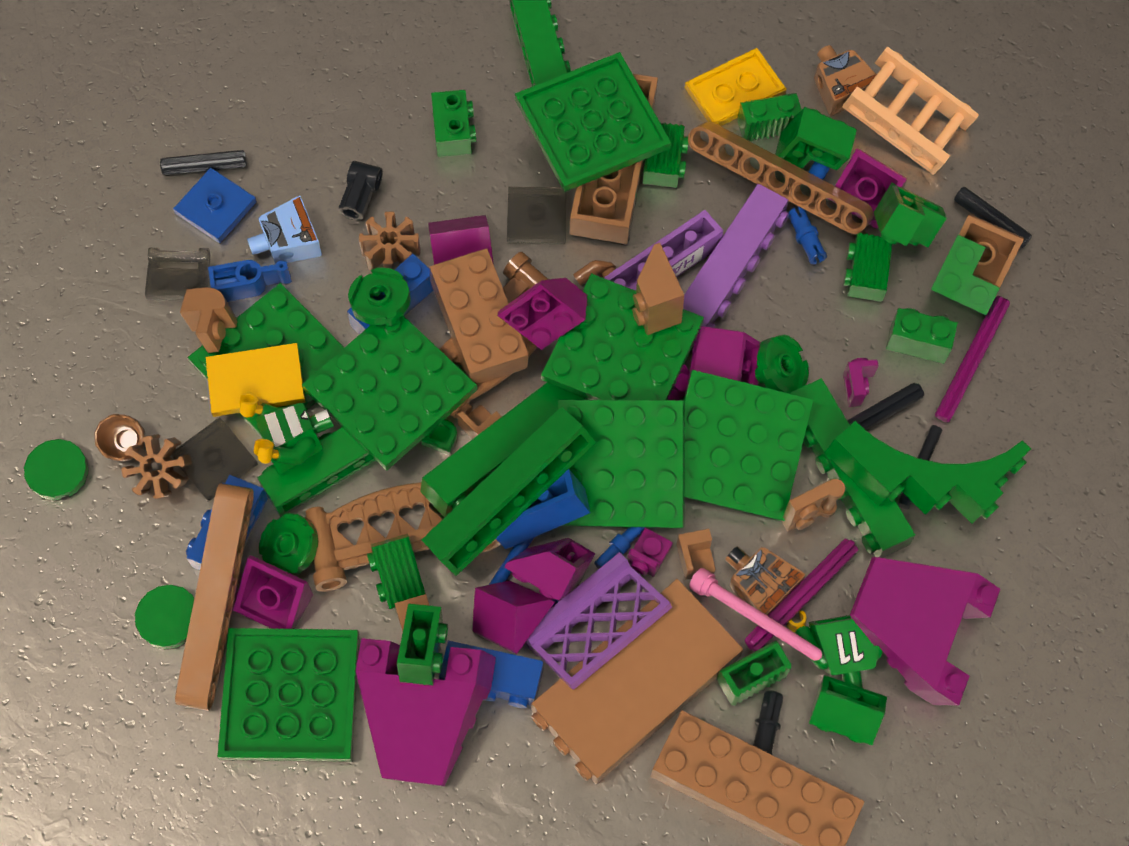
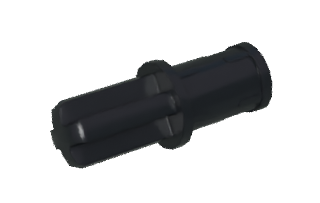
(768, 720)

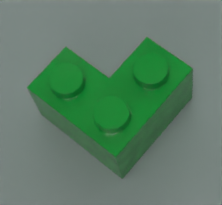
(816, 139)
(908, 217)
(957, 281)

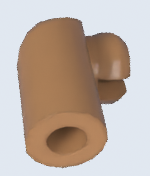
(596, 267)

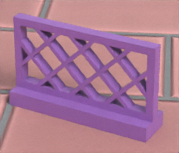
(581, 607)

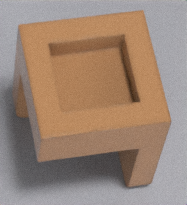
(476, 421)
(695, 552)

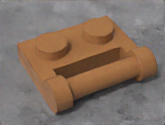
(813, 503)

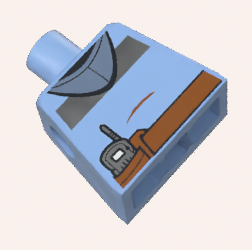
(286, 233)

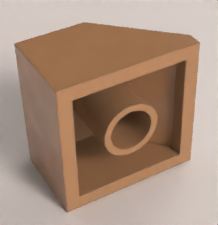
(658, 294)

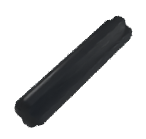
(203, 162)
(990, 214)
(888, 406)

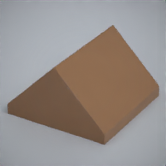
(999, 250)

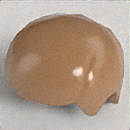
(116, 434)

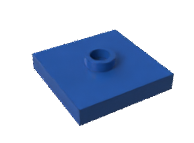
(215, 205)

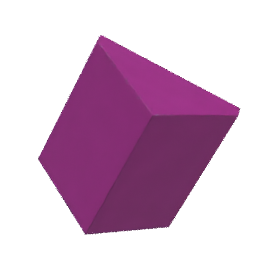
(868, 180)
(459, 237)
(271, 595)
(508, 613)

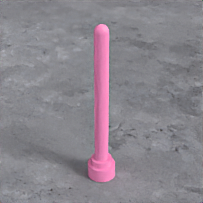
(704, 584)

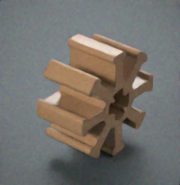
(389, 243)
(155, 454)

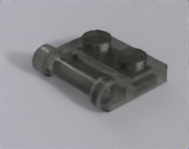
(173, 282)

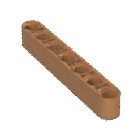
(793, 175)
(214, 597)

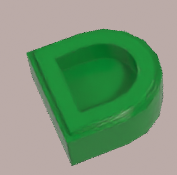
(442, 438)

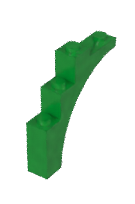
(928, 484)

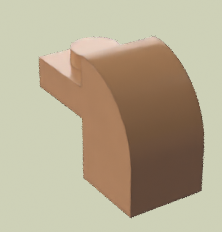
(208, 315)

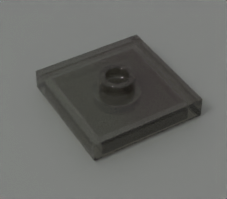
(536, 215)
(214, 457)

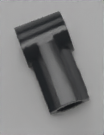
(361, 184)

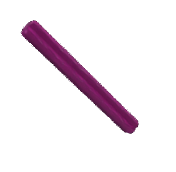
(972, 359)
(804, 592)

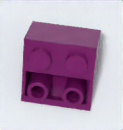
(546, 311)
(726, 354)
(552, 567)

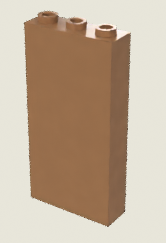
(638, 686)

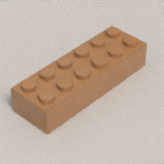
(607, 205)
(754, 786)

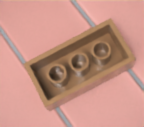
(470, 303)

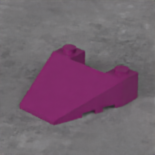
(914, 620)
(418, 725)

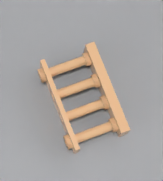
(894, 129)

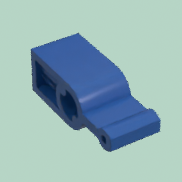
(233, 278)

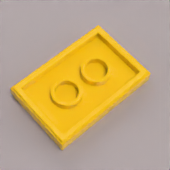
(736, 81)
(267, 372)

